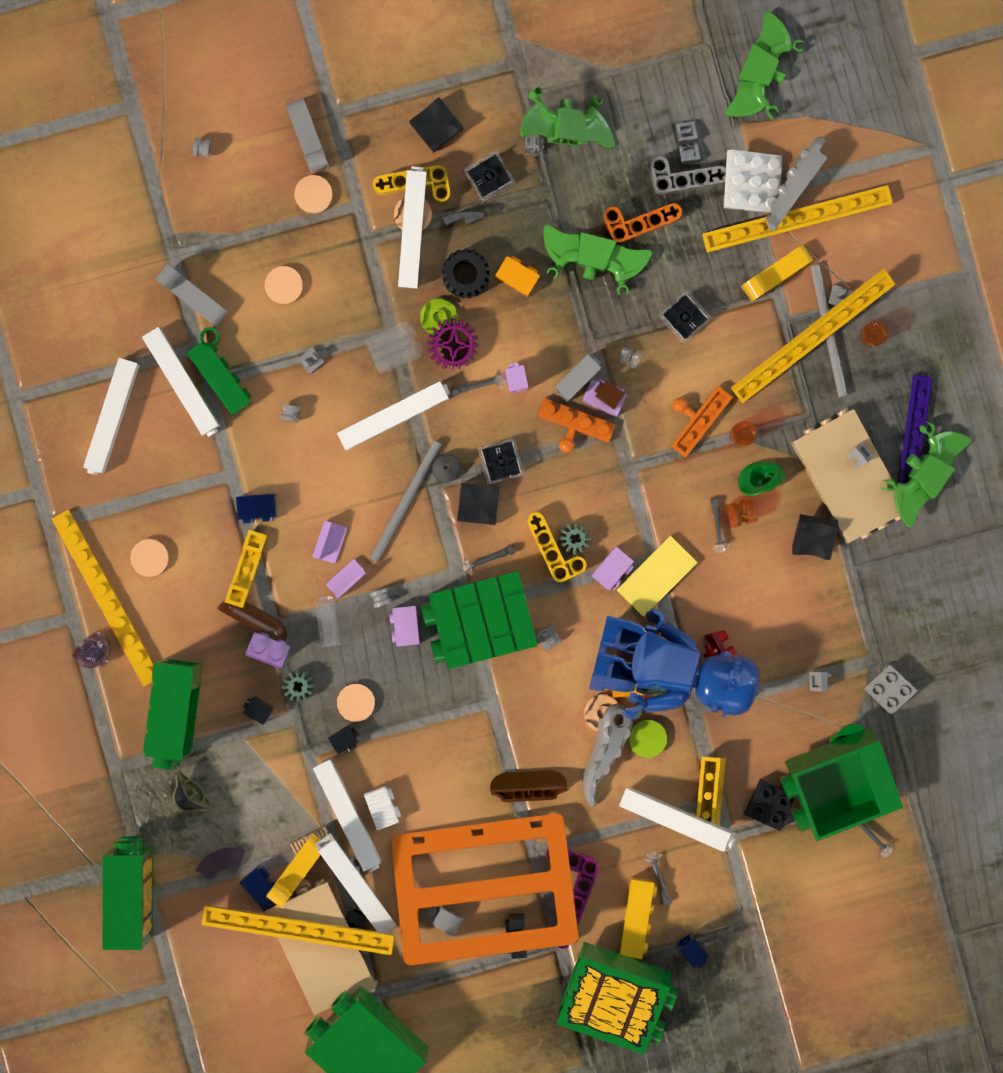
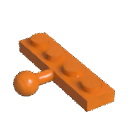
(700, 420)
(575, 421)

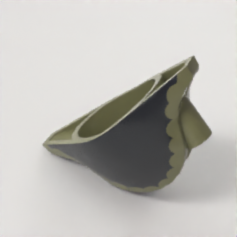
(189, 795)

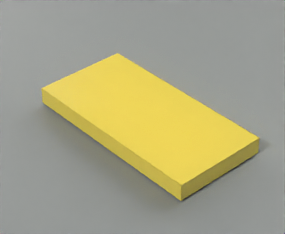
(656, 576)

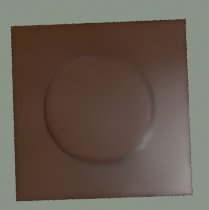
(608, 394)

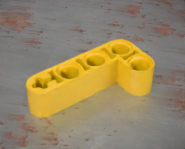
(436, 185)
(777, 273)
(551, 545)
(295, 872)

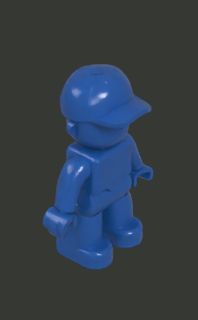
(670, 669)

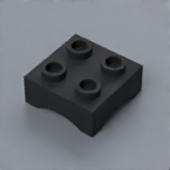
(436, 125)
(478, 504)
(815, 536)
(769, 805)
(516, 923)

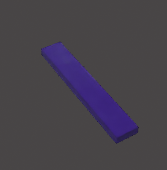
(916, 417)

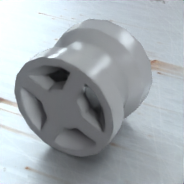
(202, 147)
(290, 413)
(380, 597)

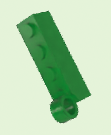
(218, 376)

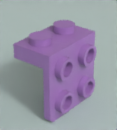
(268, 650)

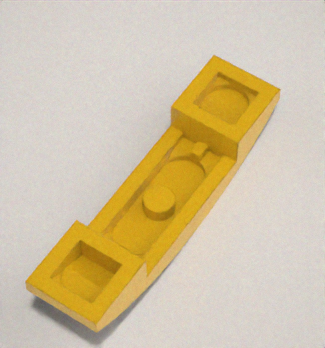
(246, 569)

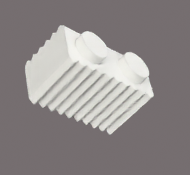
(382, 807)

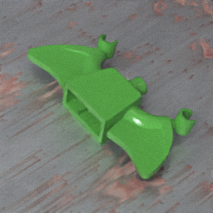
(761, 69)
(566, 124)
(594, 254)
(927, 474)

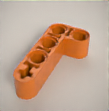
(644, 220)

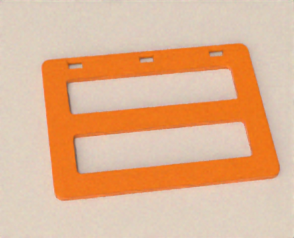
(556, 880)

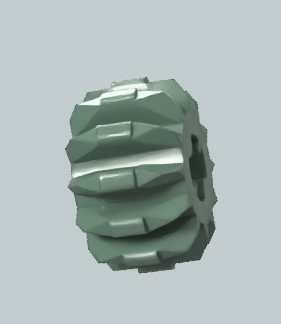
(573, 532)
(292, 684)

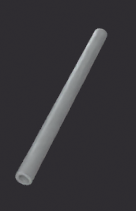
(831, 340)
(405, 501)

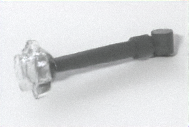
(499, 380)
(720, 546)
(469, 566)
(885, 849)
(653, 857)

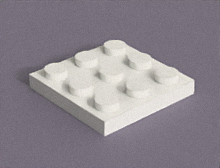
(752, 180)

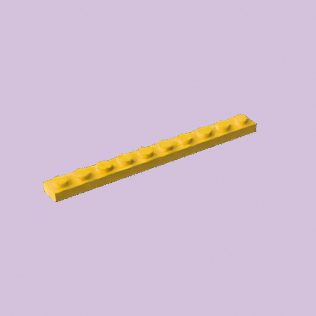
(798, 218)
(813, 335)
(105, 596)
(298, 929)

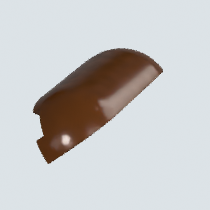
(256, 619)
(528, 785)

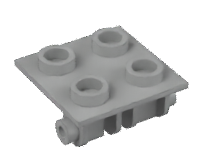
(890, 689)

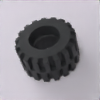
(458, 258)

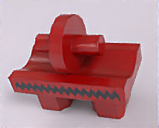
(715, 644)

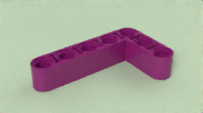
(582, 875)

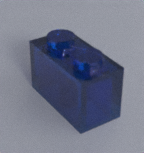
(257, 507)
(258, 885)
(693, 951)

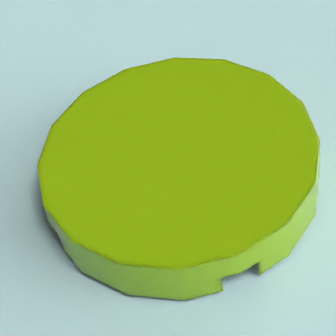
(435, 312)
(648, 738)

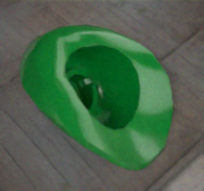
(760, 478)

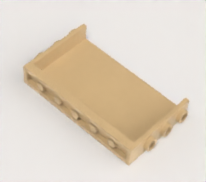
(847, 492)
(322, 968)

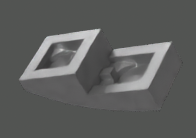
(687, 143)
(469, 217)

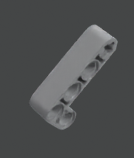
(307, 136)
(689, 176)
(191, 295)

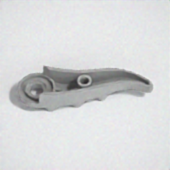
(797, 180)
(607, 748)

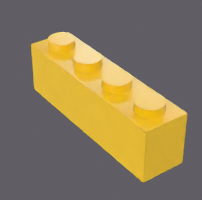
(711, 788)
(637, 917)

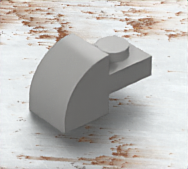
(443, 919)

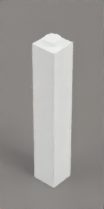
(412, 227)
(181, 382)
(394, 415)
(111, 416)
(347, 815)
(677, 819)
(355, 884)

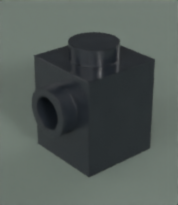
(258, 709)
(344, 739)
(355, 918)

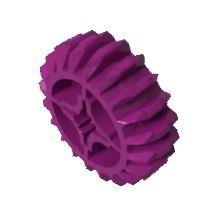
(452, 352)

